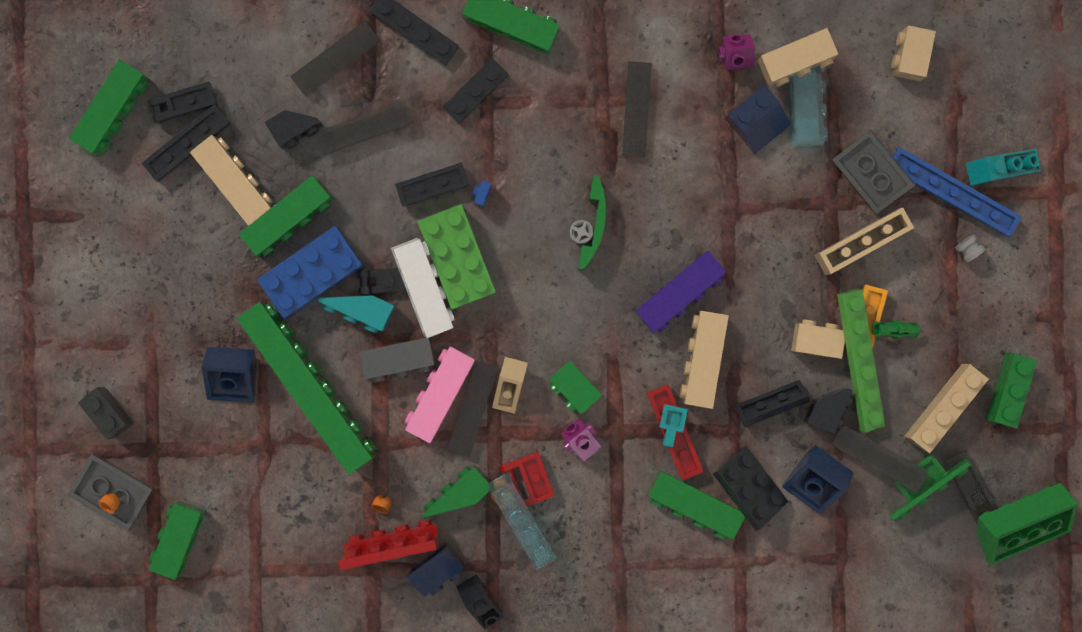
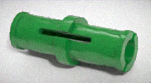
(896, 329)

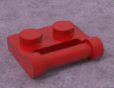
(533, 476)

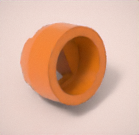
(109, 503)
(381, 504)

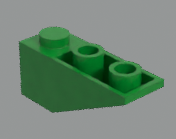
(465, 492)

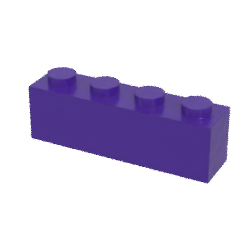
(680, 291)

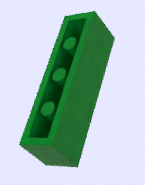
(513, 23)
(109, 108)
(286, 217)
(695, 504)

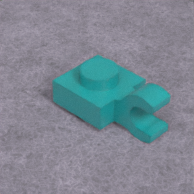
(672, 420)

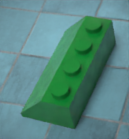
(1026, 523)

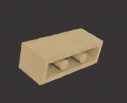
(798, 58)

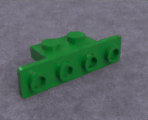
(936, 479)

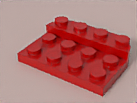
(389, 545)

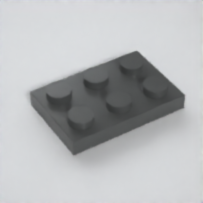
(873, 171)
(103, 477)

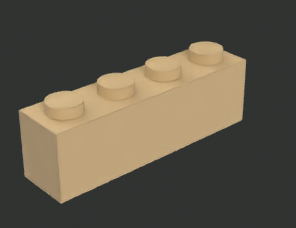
(231, 179)
(864, 241)
(705, 359)
(946, 407)

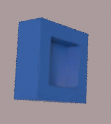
(481, 193)

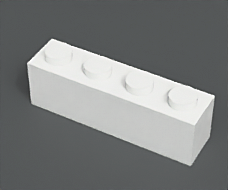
(422, 287)

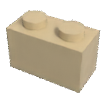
(913, 53)
(818, 340)

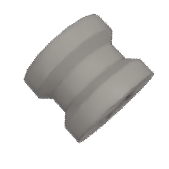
(583, 229)
(970, 248)

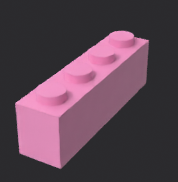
(440, 394)

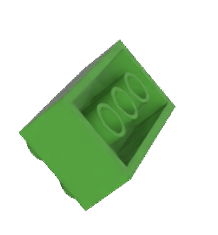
(456, 257)

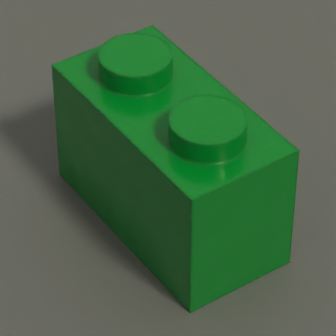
(574, 387)

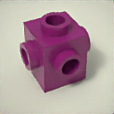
(737, 51)
(580, 439)

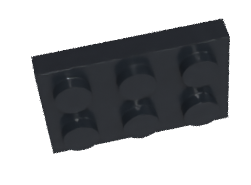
(750, 488)

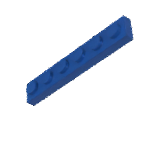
(958, 194)

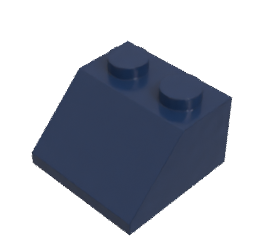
(758, 119)
(229, 374)
(818, 479)
(435, 570)

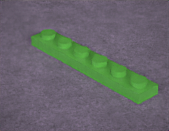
(861, 360)

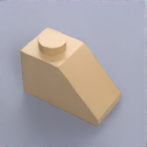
(509, 385)

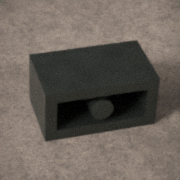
(105, 413)

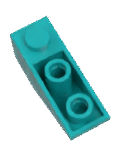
(1003, 166)
(367, 309)

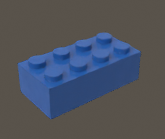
(310, 273)

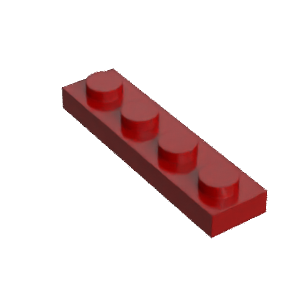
(683, 449)

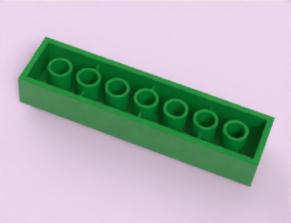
(307, 386)

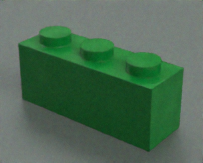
(1011, 390)
(176, 540)

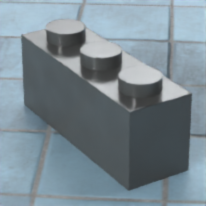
(397, 359)

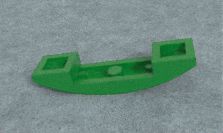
(596, 195)

